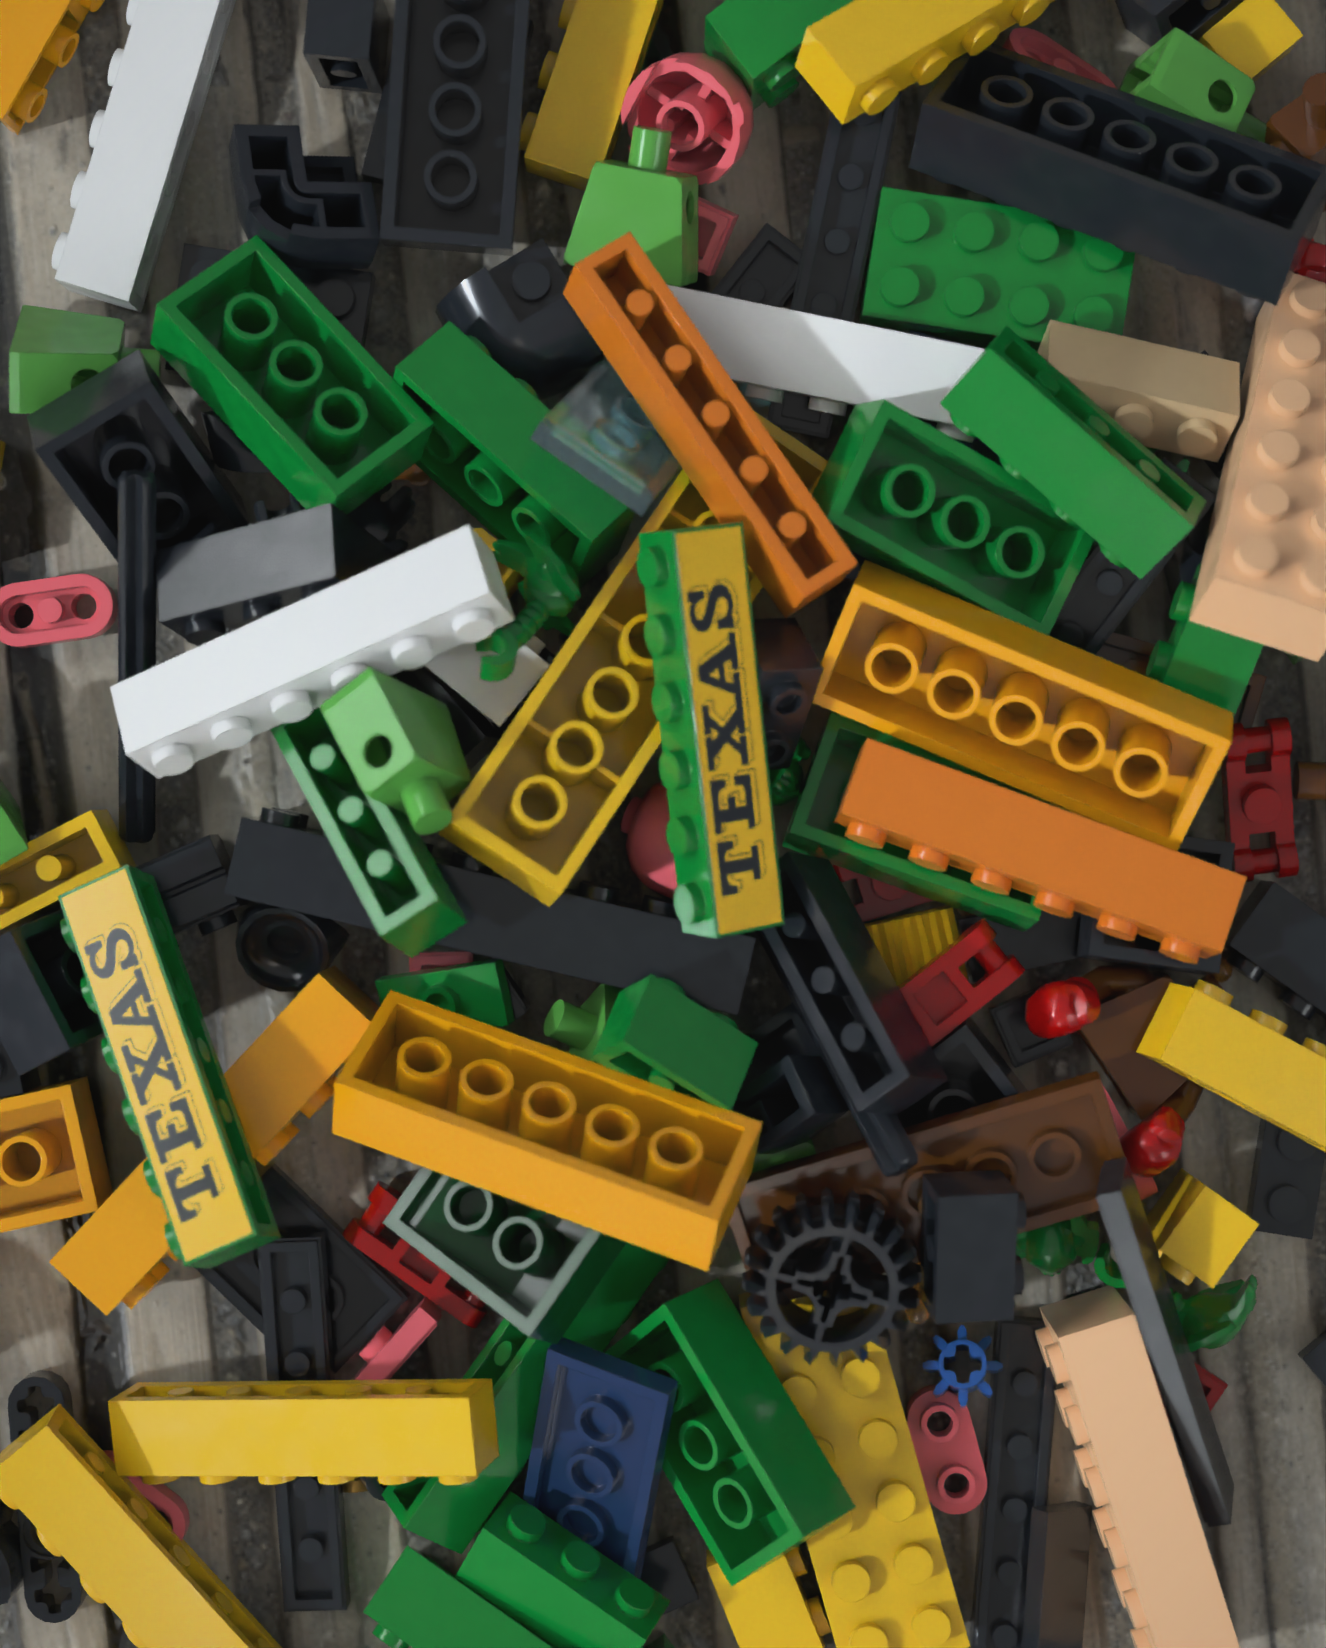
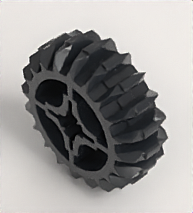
(880, 1295)

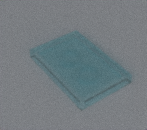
(609, 439)

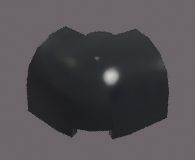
(300, 204)
(525, 320)
(787, 1085)

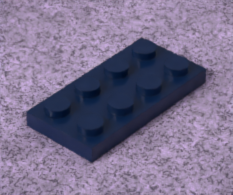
(600, 1449)

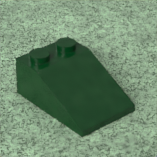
(506, 1253)

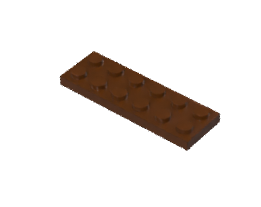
(1040, 1139)

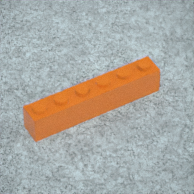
(707, 423)
(1039, 851)

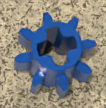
(976, 1355)

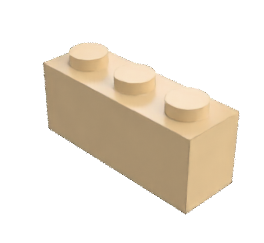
(1152, 390)

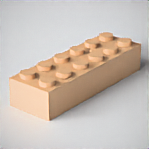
(1268, 522)
(1133, 1473)

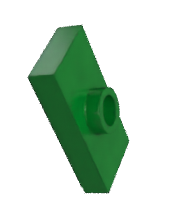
(468, 989)

